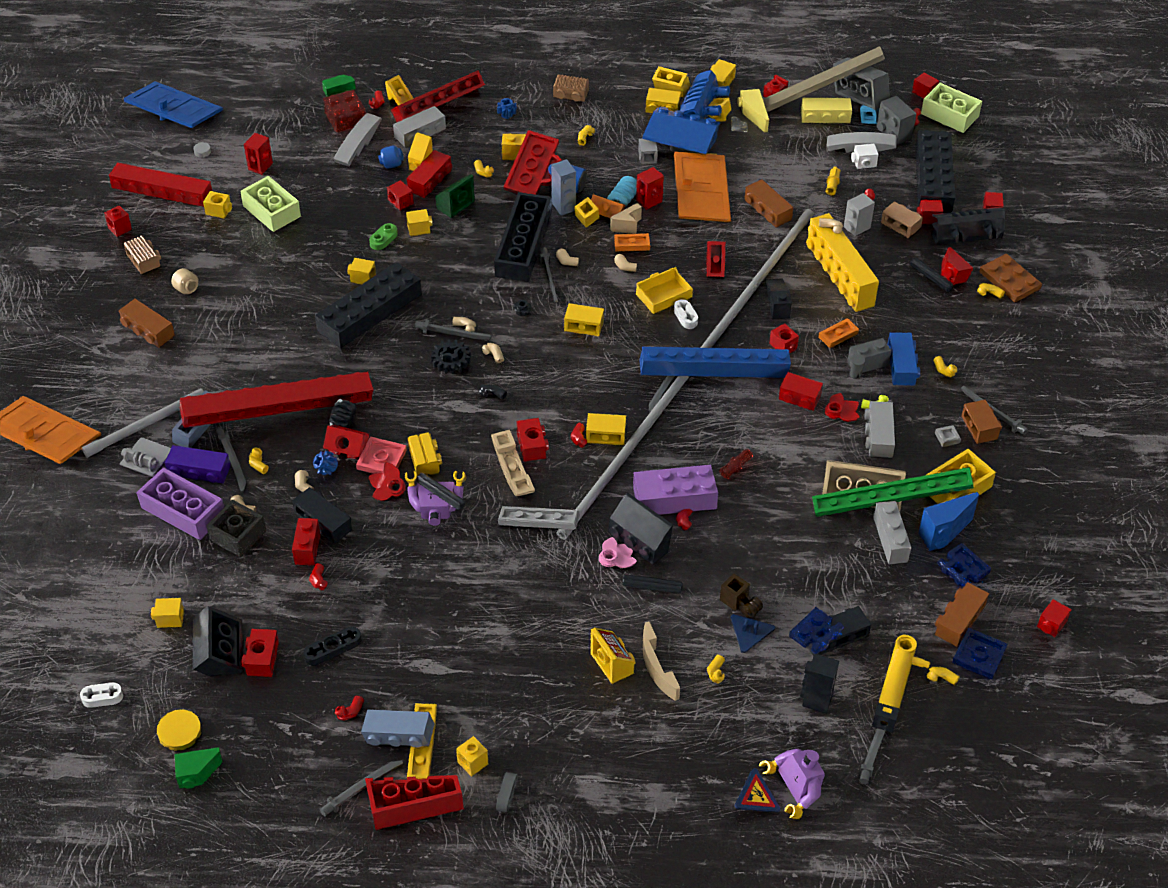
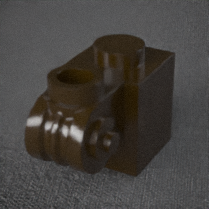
(736, 595)

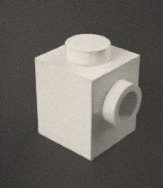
(865, 156)

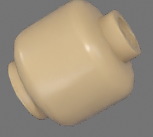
(185, 281)

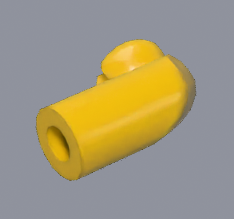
(587, 130)
(480, 170)
(943, 369)
(714, 669)

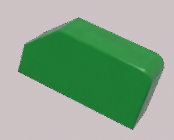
(338, 85)

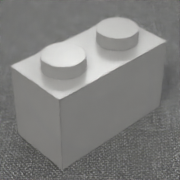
(859, 214)

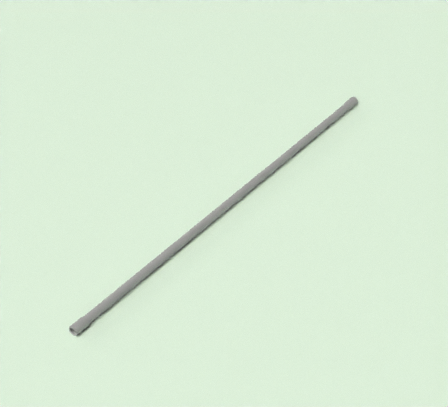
(680, 380)

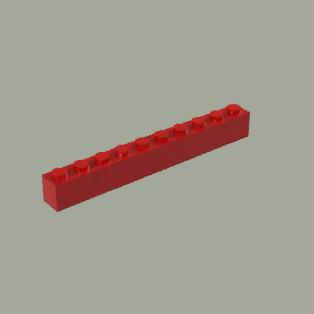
(274, 399)

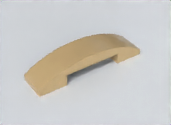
(511, 463)
(665, 681)

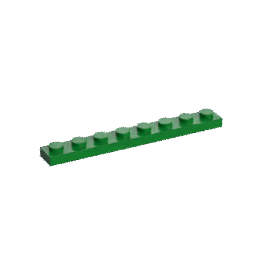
(893, 491)

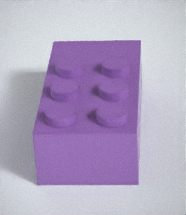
(677, 489)
(179, 502)

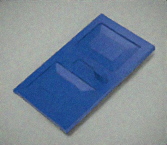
(173, 104)

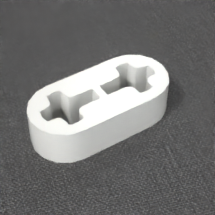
(689, 313)
(101, 695)

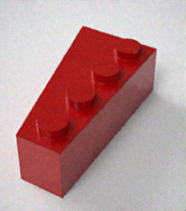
(412, 799)

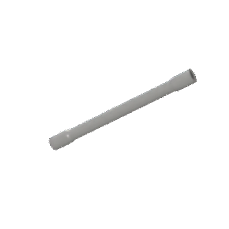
(99, 445)

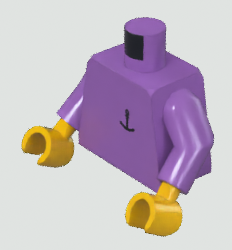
(428, 503)
(802, 776)

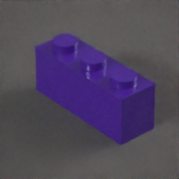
(198, 464)

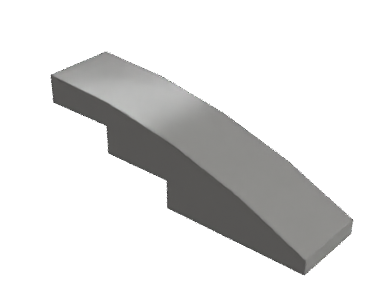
(357, 138)
(849, 140)

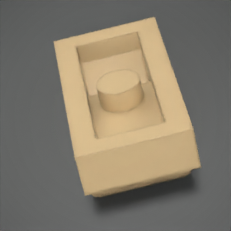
(626, 220)

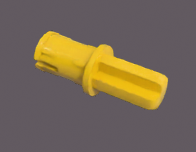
(833, 180)

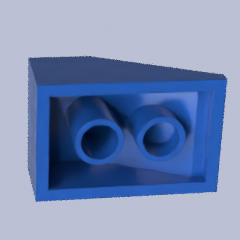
(946, 520)

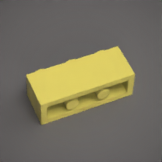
(826, 110)

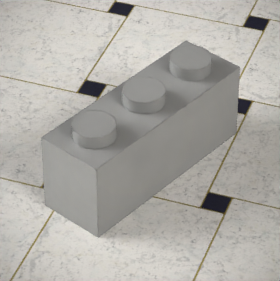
(426, 122)
(880, 429)
(892, 532)

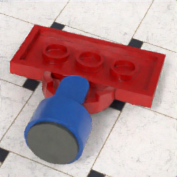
(534, 163)

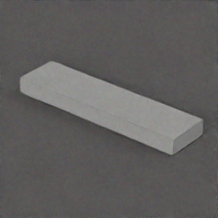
(538, 517)

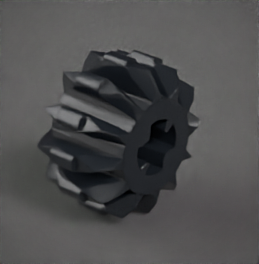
(343, 413)

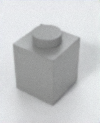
(647, 151)

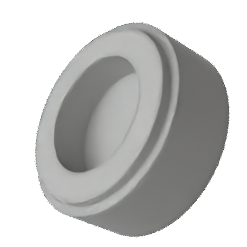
(202, 150)

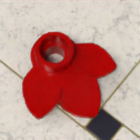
(842, 408)
(385, 481)

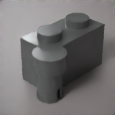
(868, 357)

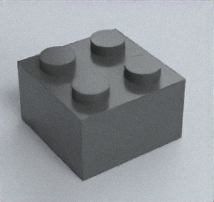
(896, 119)

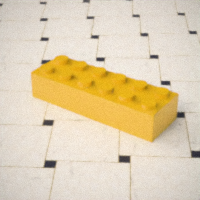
(843, 264)

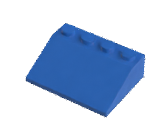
(682, 130)

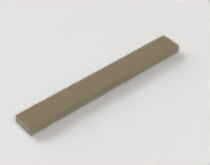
(823, 79)

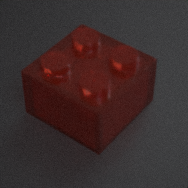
(343, 110)

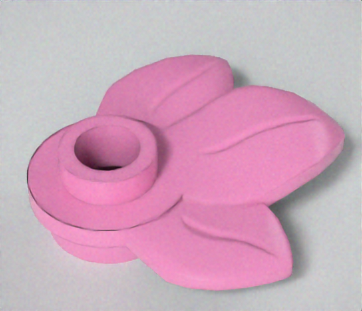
(619, 554)

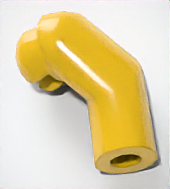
(996, 291)
(255, 461)
(943, 672)

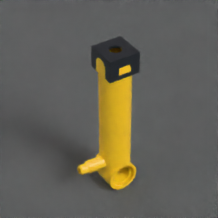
(895, 682)

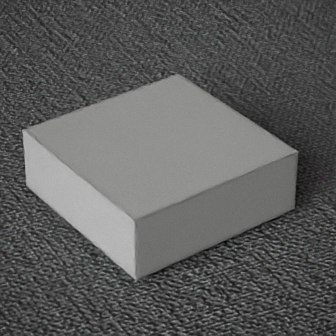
(947, 436)

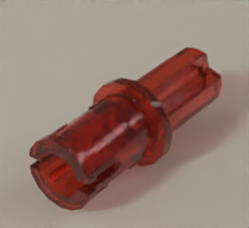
(735, 463)

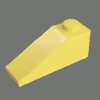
(754, 108)

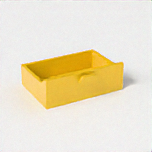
(663, 290)

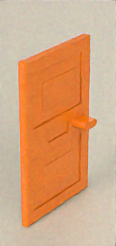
(702, 187)
(44, 430)

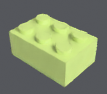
(951, 107)
(270, 203)

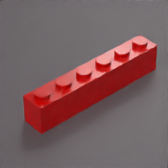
(439, 96)
(159, 184)

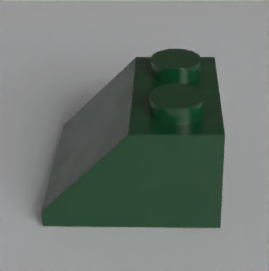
(456, 196)

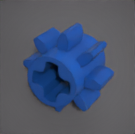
(506, 108)
(325, 463)

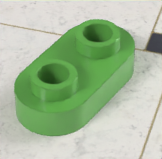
(383, 236)

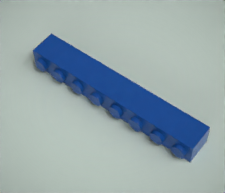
(714, 362)

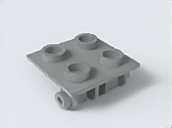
(145, 456)

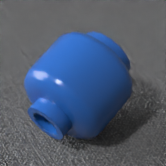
(391, 157)

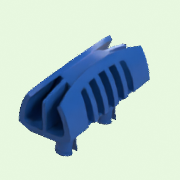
(702, 93)

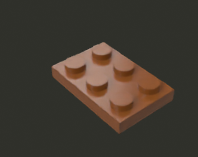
(1010, 277)

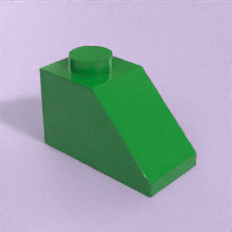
(196, 766)

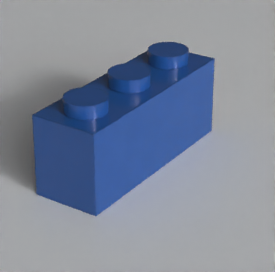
(903, 359)

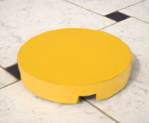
(179, 729)

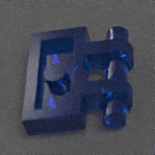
(967, 562)
(812, 626)

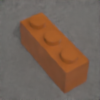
(768, 203)
(146, 323)
(961, 613)

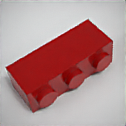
(429, 173)

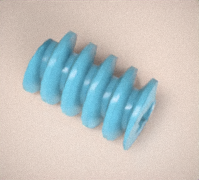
(624, 190)

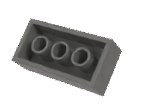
(865, 86)

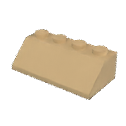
(847, 476)

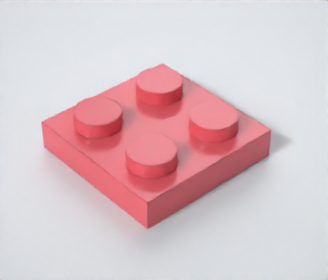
(378, 452)

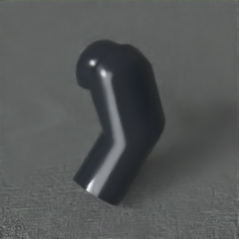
(494, 389)

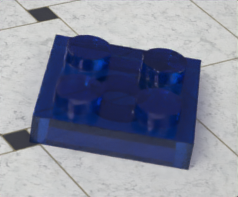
(980, 653)

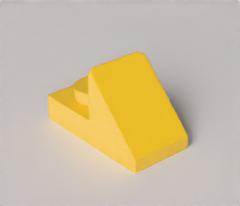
(397, 90)

